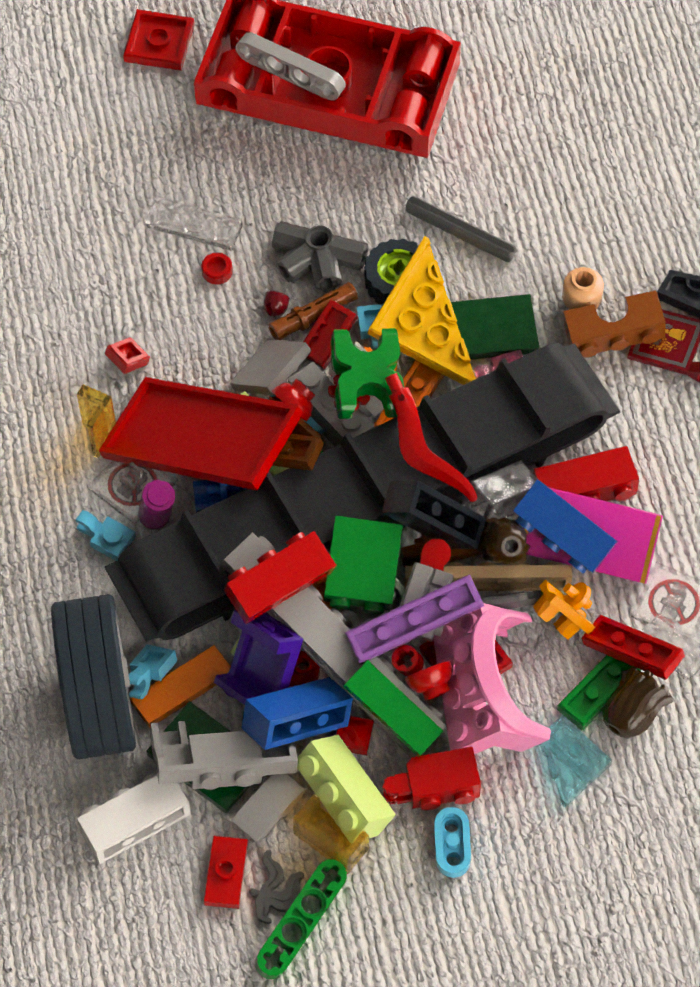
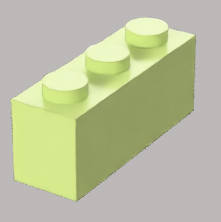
(344, 788)

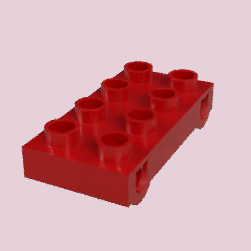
(391, 74)

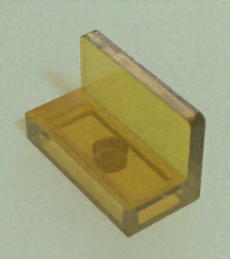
(96, 415)

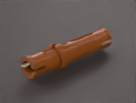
(303, 316)

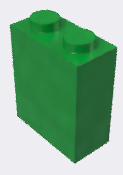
(365, 564)

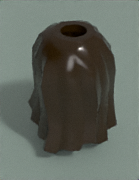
(494, 537)
(635, 703)

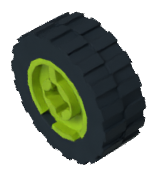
(383, 264)

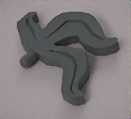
(277, 900)

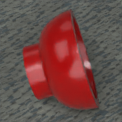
(296, 394)
(432, 680)

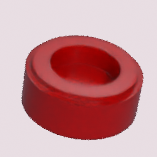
(217, 268)

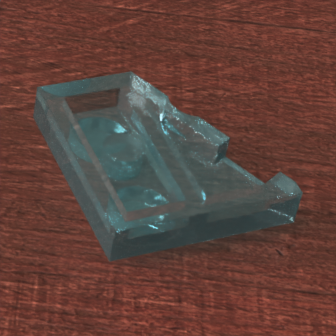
(572, 759)

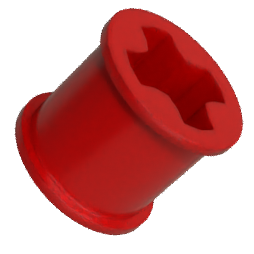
(398, 661)

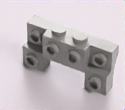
(216, 758)

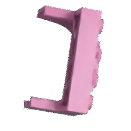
(476, 679)

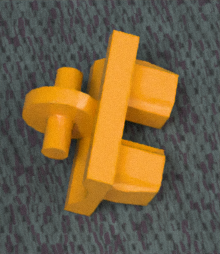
(570, 605)

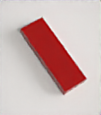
(633, 647)

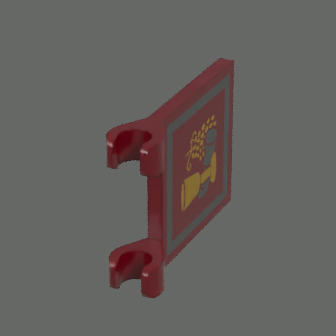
(674, 351)

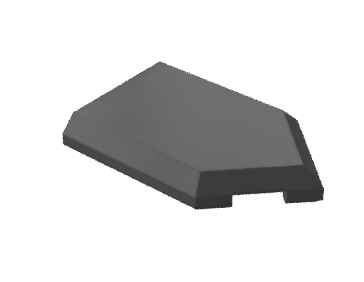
(513, 600)

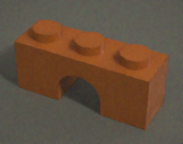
(641, 324)

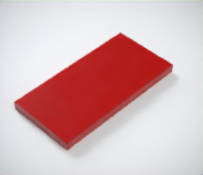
(201, 432)

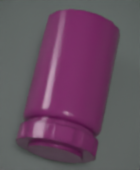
(156, 504)

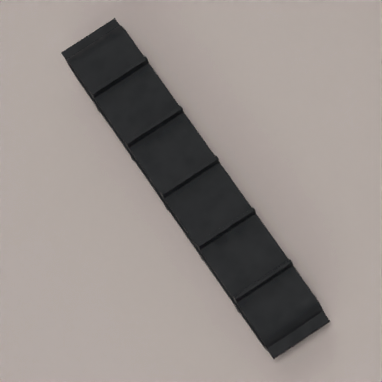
(506, 416)

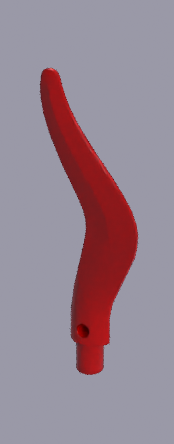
(413, 443)

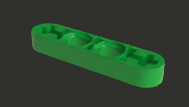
(303, 920)

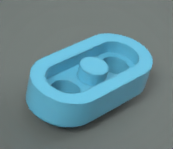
(452, 843)

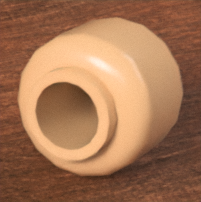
(582, 288)

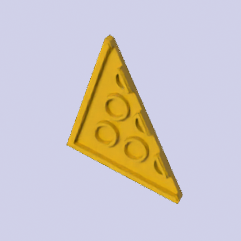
(425, 318)

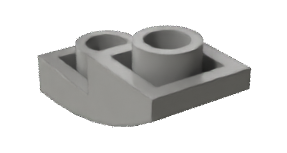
(267, 805)

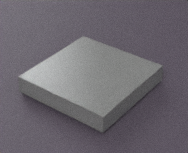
(270, 366)

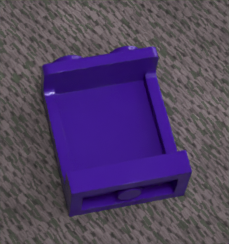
(262, 658)

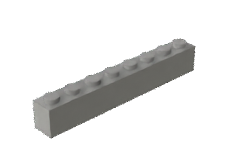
(323, 634)

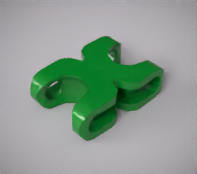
(363, 371)

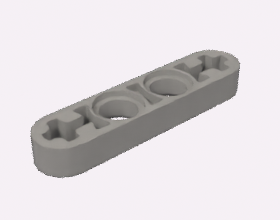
(263, 52)

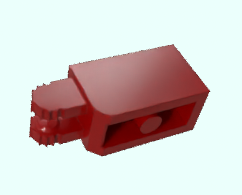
(435, 780)

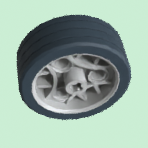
(93, 676)

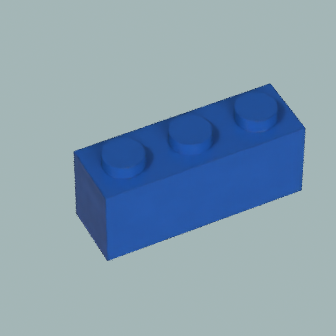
(564, 527)
(296, 713)

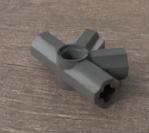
(306, 254)

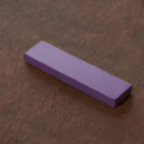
(414, 619)

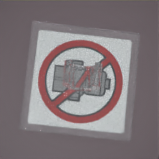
(123, 486)
(670, 591)

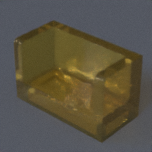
(324, 835)

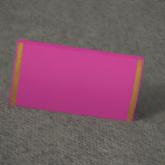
(631, 527)

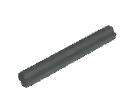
(460, 229)

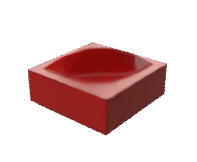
(127, 355)
(357, 735)

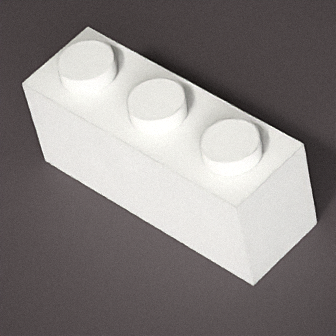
(132, 816)

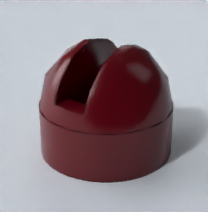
(275, 303)

